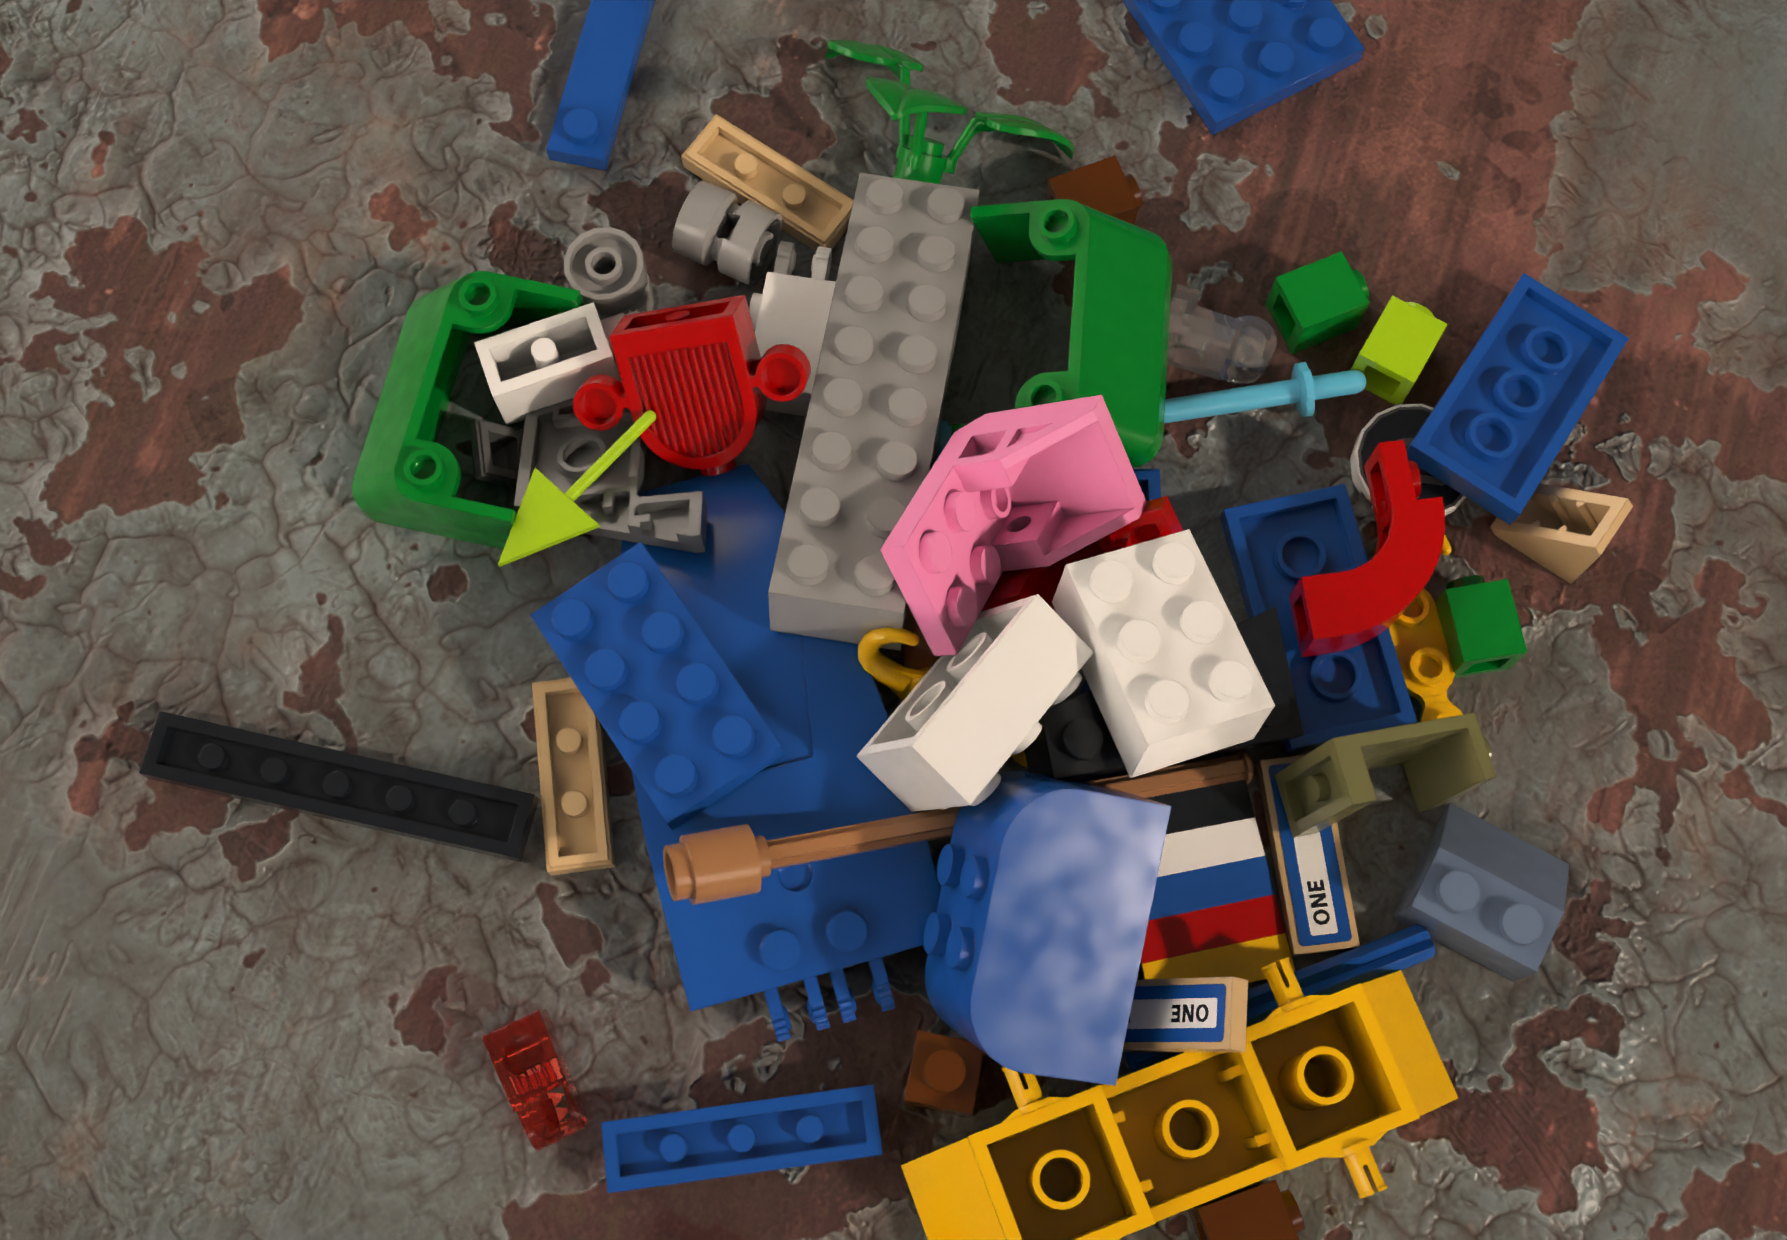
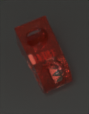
(537, 1079)

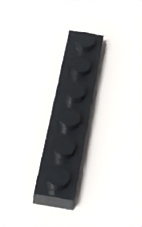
(340, 786)

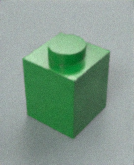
(1318, 302)
(1480, 625)

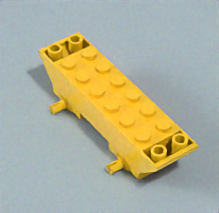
(1115, 1159)

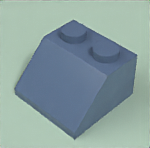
(1486, 894)

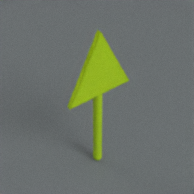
(552, 516)

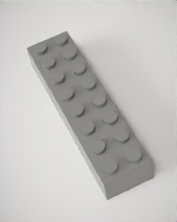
(873, 407)

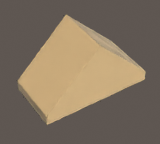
(1564, 528)

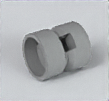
(720, 230)
(609, 272)

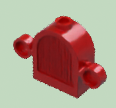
(698, 376)

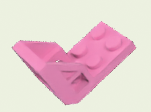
(1008, 498)

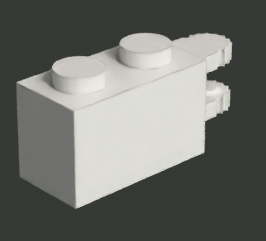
(794, 313)
(547, 360)

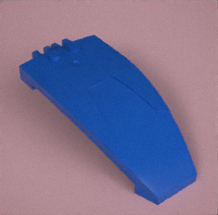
(823, 715)

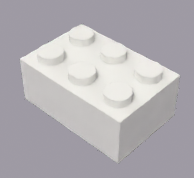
(1164, 653)
(977, 707)

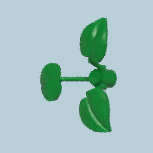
(921, 156)

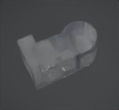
(1217, 343)

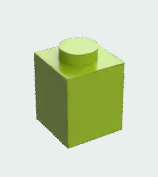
(1398, 349)

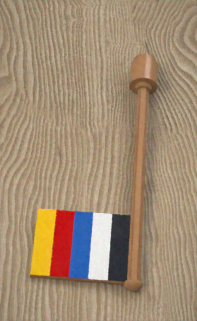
(1211, 894)

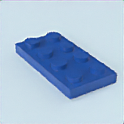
(1516, 398)
(1308, 536)
(657, 686)

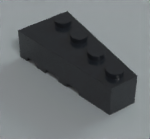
(1079, 744)

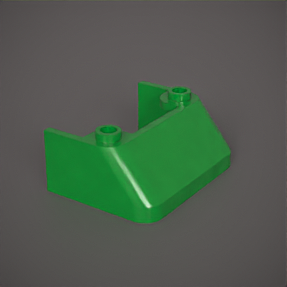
(1116, 310)
(402, 469)

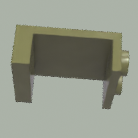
(1333, 780)

